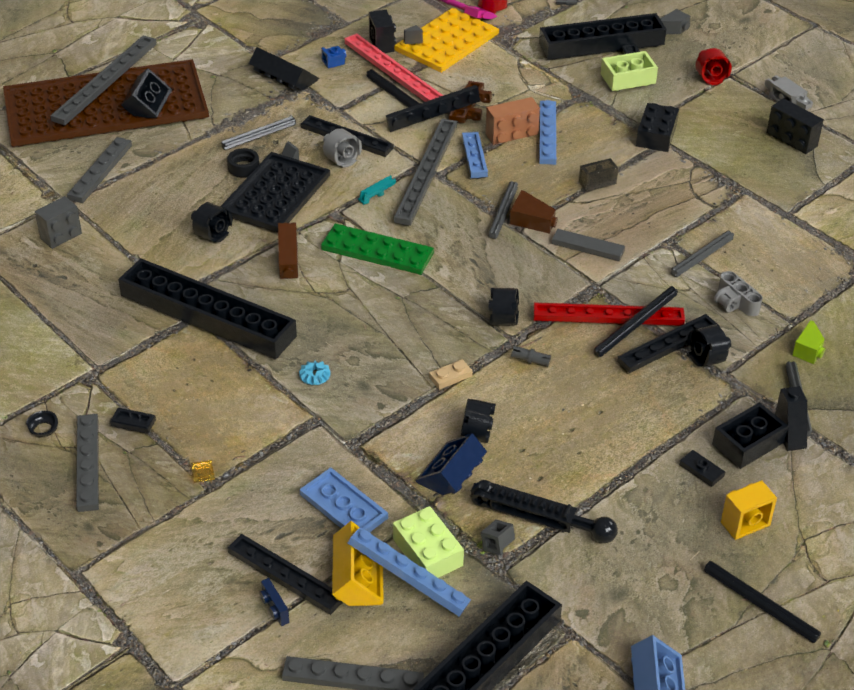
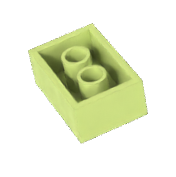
(629, 70)
(428, 542)

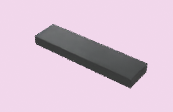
(588, 244)

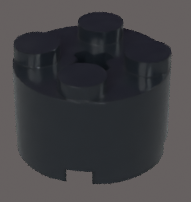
(211, 222)
(504, 306)
(708, 345)
(478, 419)

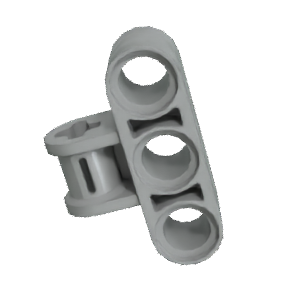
(736, 294)

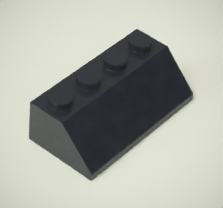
(282, 70)

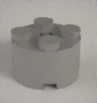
(342, 147)

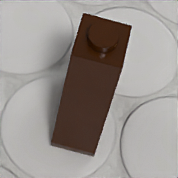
(532, 213)
(288, 250)

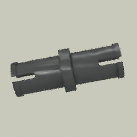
(531, 356)

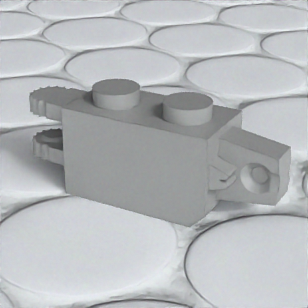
(787, 89)

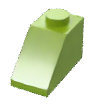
(809, 344)

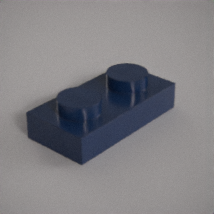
(276, 605)

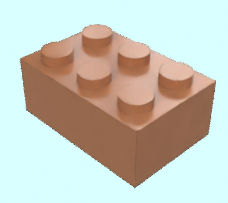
(512, 120)

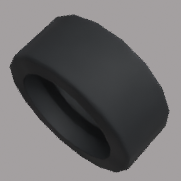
(239, 155)

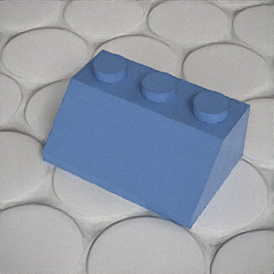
(656, 666)

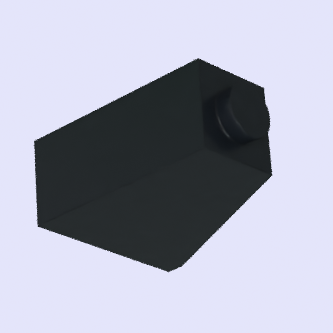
(793, 411)

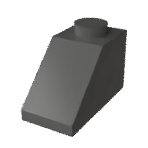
(676, 22)

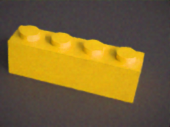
(355, 576)

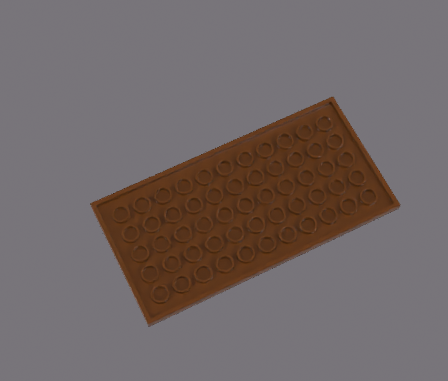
(33, 103)

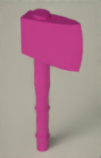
(471, 10)

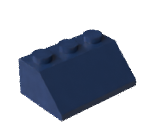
(452, 465)

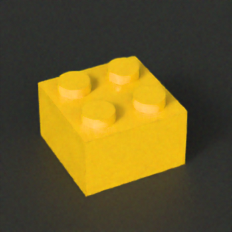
(748, 509)

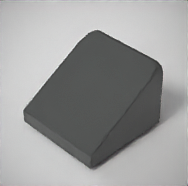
(413, 35)
(291, 151)

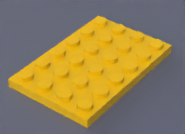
(448, 40)

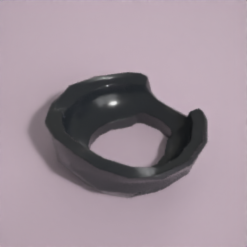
(42, 417)

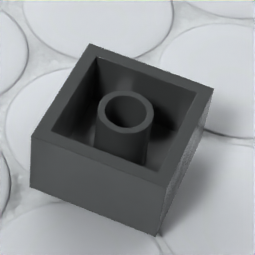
(58, 222)

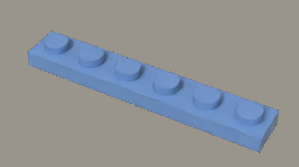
(547, 142)
(409, 571)

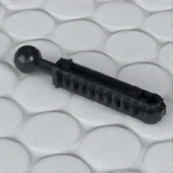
(540, 510)

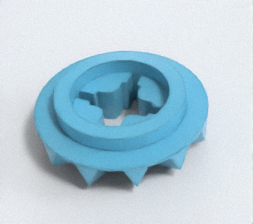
(307, 376)

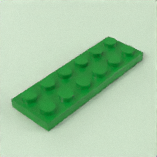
(378, 249)

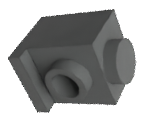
(497, 536)

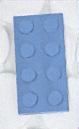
(343, 501)

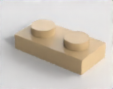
(450, 374)

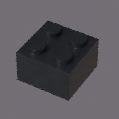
(382, 30)

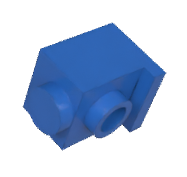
(333, 56)

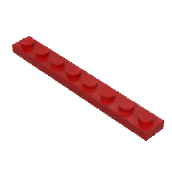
(605, 313)

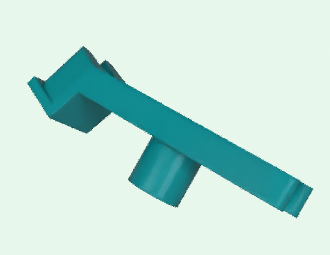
(376, 189)

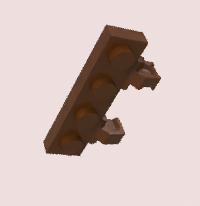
(469, 112)

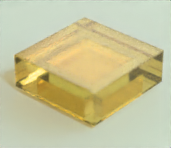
(202, 471)

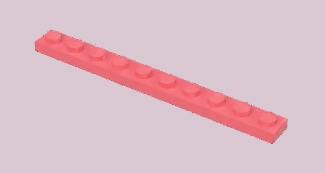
(392, 68)

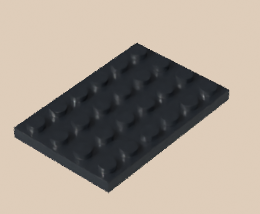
(275, 191)

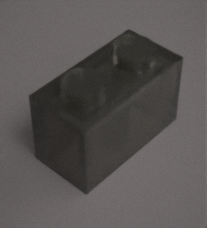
(598, 174)

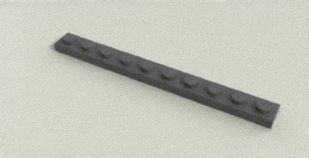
(103, 80)
(425, 172)

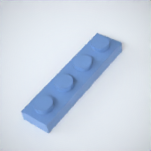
(474, 155)

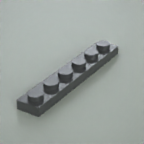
(99, 170)
(87, 462)
(348, 675)

